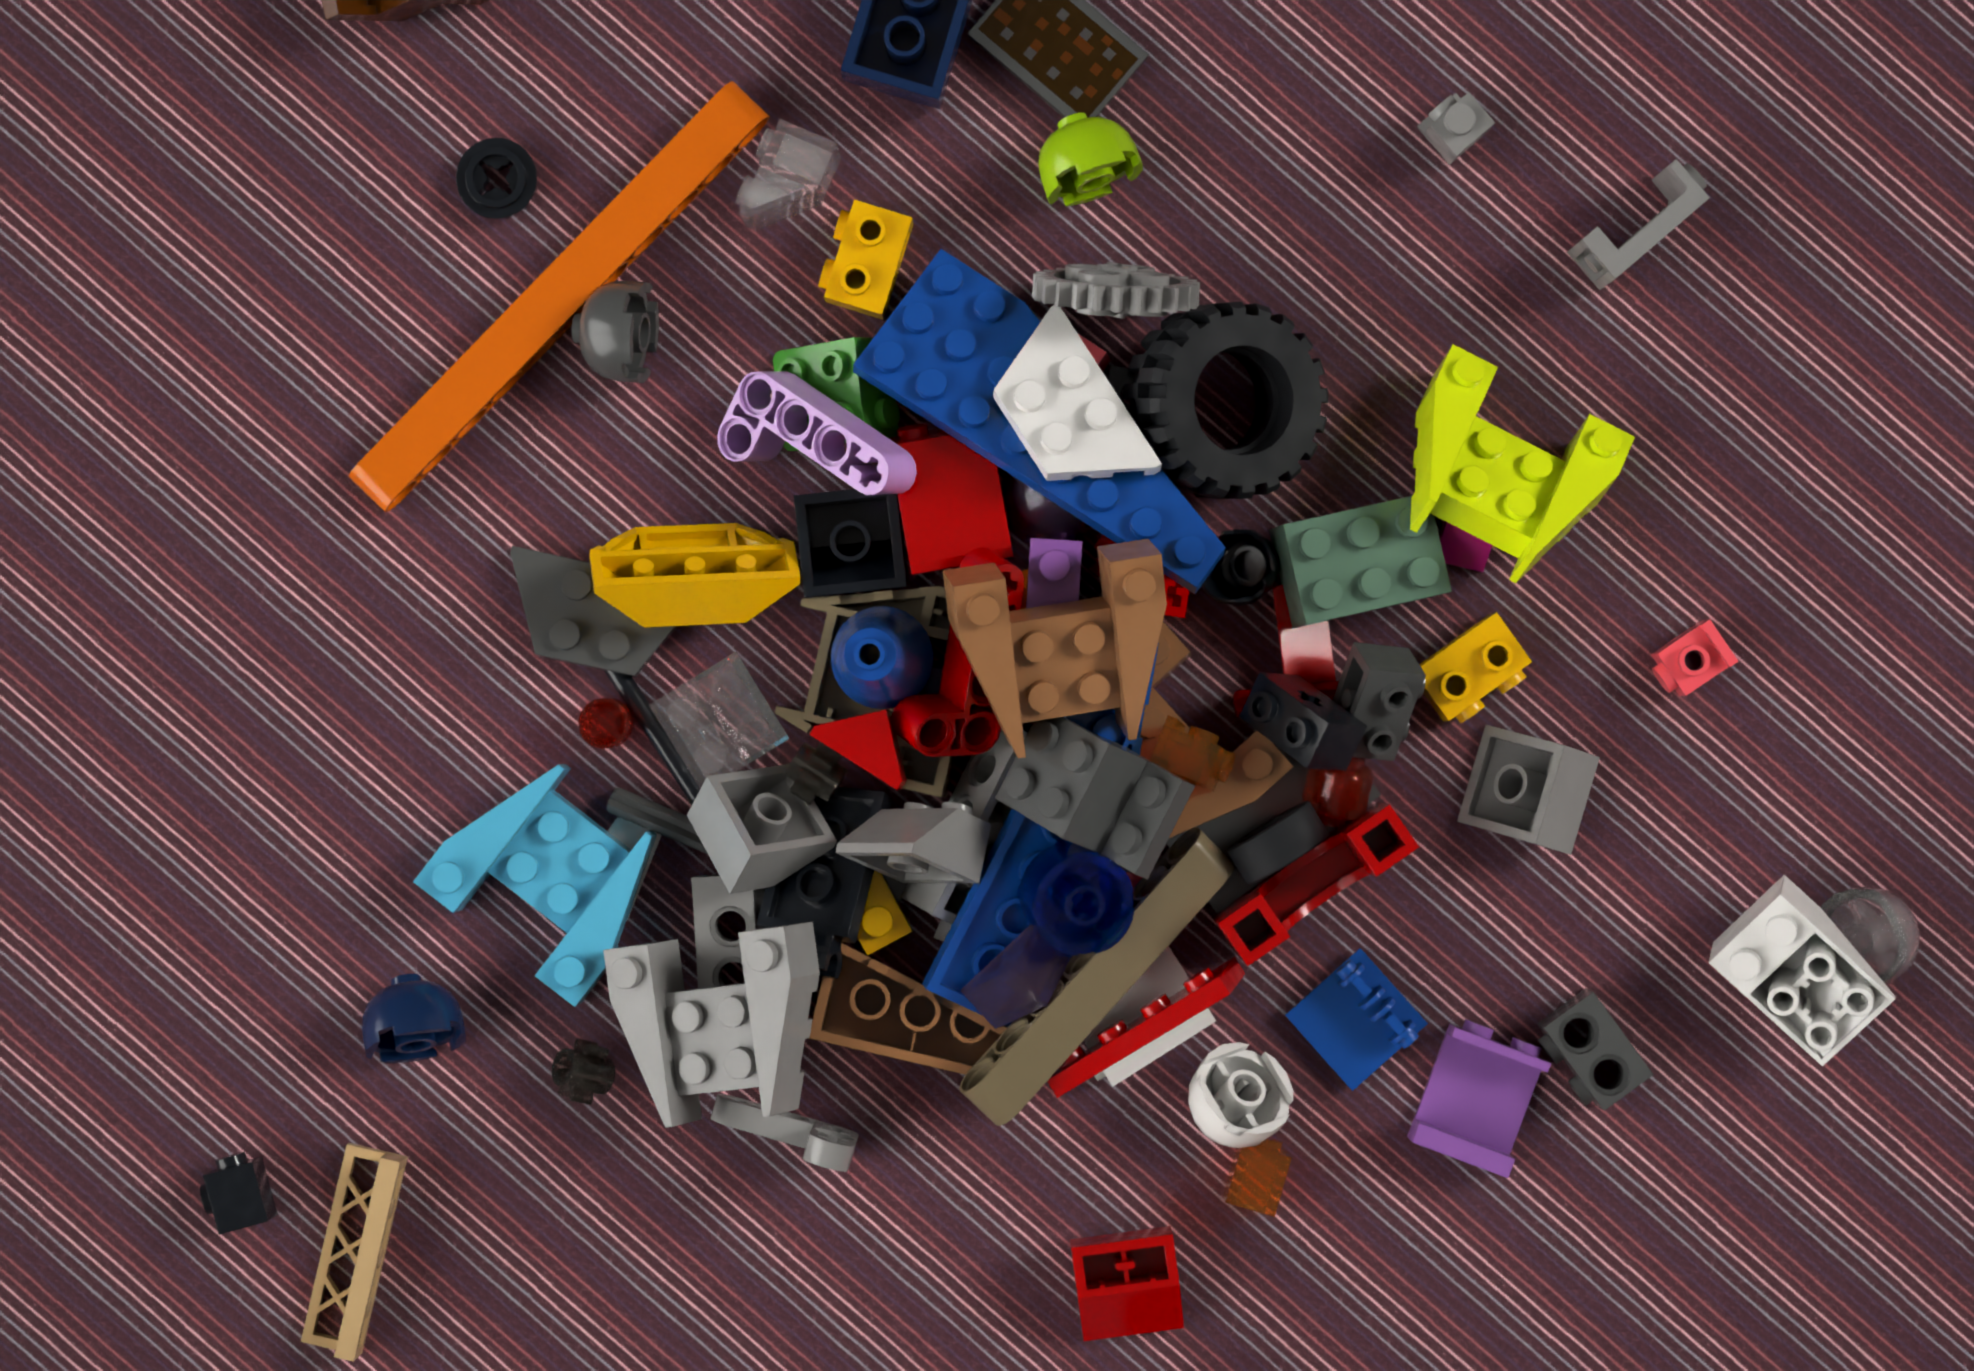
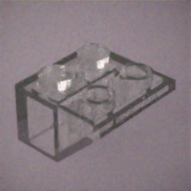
(791, 175)
(719, 720)

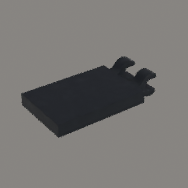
(830, 888)

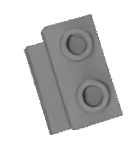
(1600, 257)

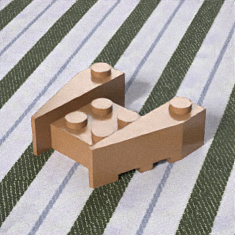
(1066, 653)
(1256, 763)

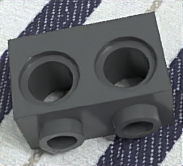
(1602, 1042)

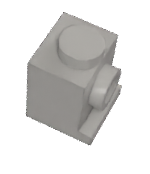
(1456, 126)

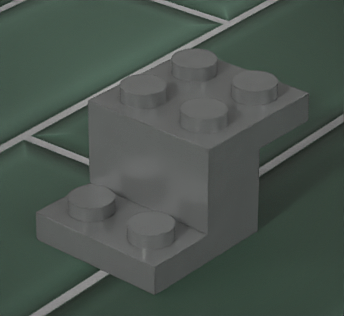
(1095, 793)

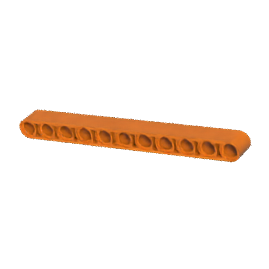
(551, 301)

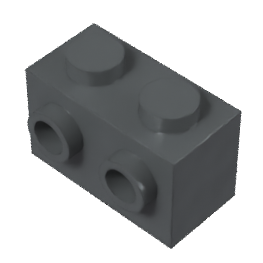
(1381, 691)

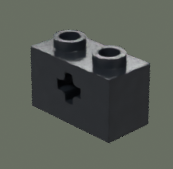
(1303, 721)

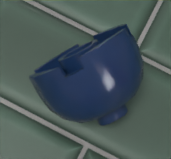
(410, 1020)

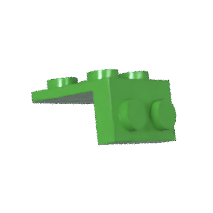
(830, 371)

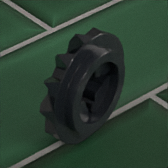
(472, 178)

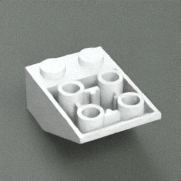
(1800, 971)

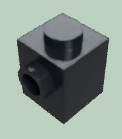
(238, 1193)

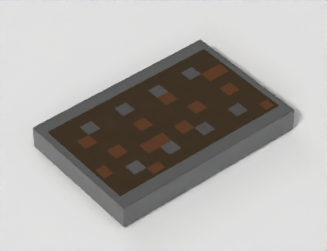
(1060, 51)

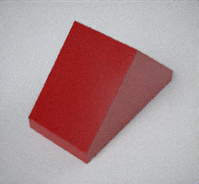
(868, 743)

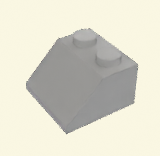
(1528, 789)
(757, 827)
(921, 843)

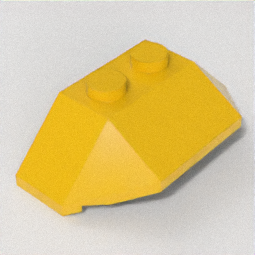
(693, 573)

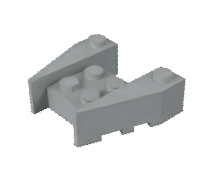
(721, 1033)

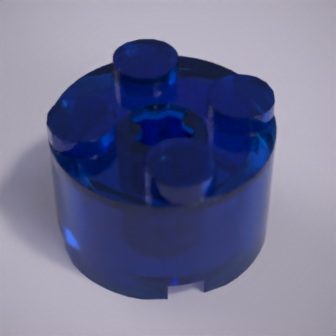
(1097, 919)

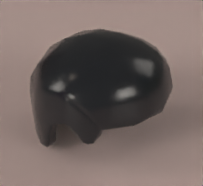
(1245, 569)

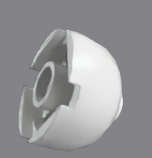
(1239, 1096)

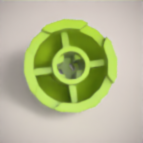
(1085, 158)

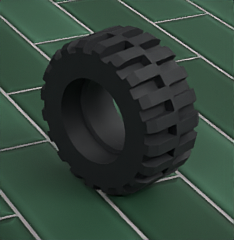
(1284, 388)

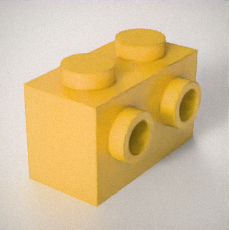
(866, 259)
(1472, 667)

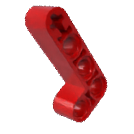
(959, 716)

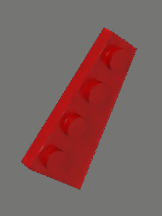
(1156, 1019)

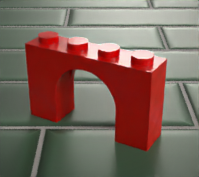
(1270, 909)

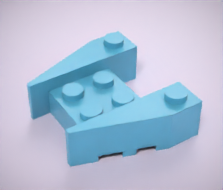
(554, 863)

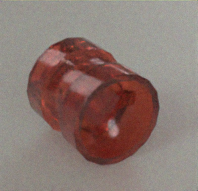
(599, 727)

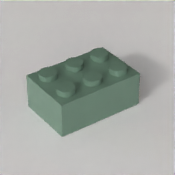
(1358, 562)

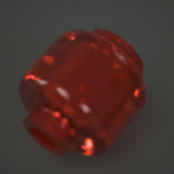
(1339, 793)

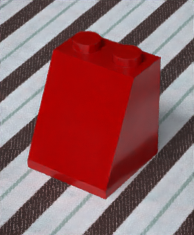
(952, 502)

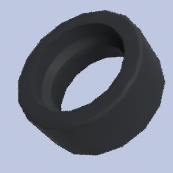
(1278, 842)

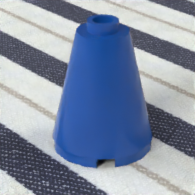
(903, 660)

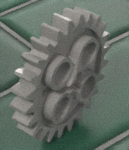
(1115, 290)

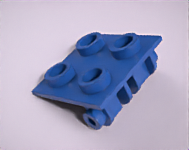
(1356, 1019)

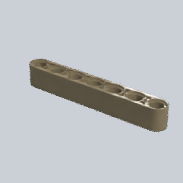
(1094, 982)

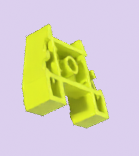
(1497, 481)

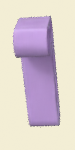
(822, 440)

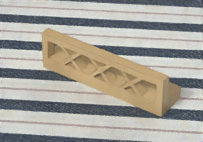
(367, 1260)

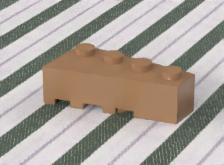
(897, 1017)

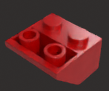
(1127, 1283)

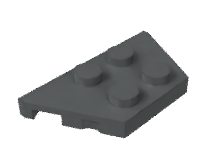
(576, 624)

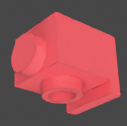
(1704, 640)

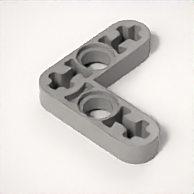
(823, 1142)

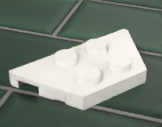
(1069, 408)

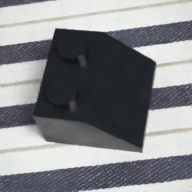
(849, 542)

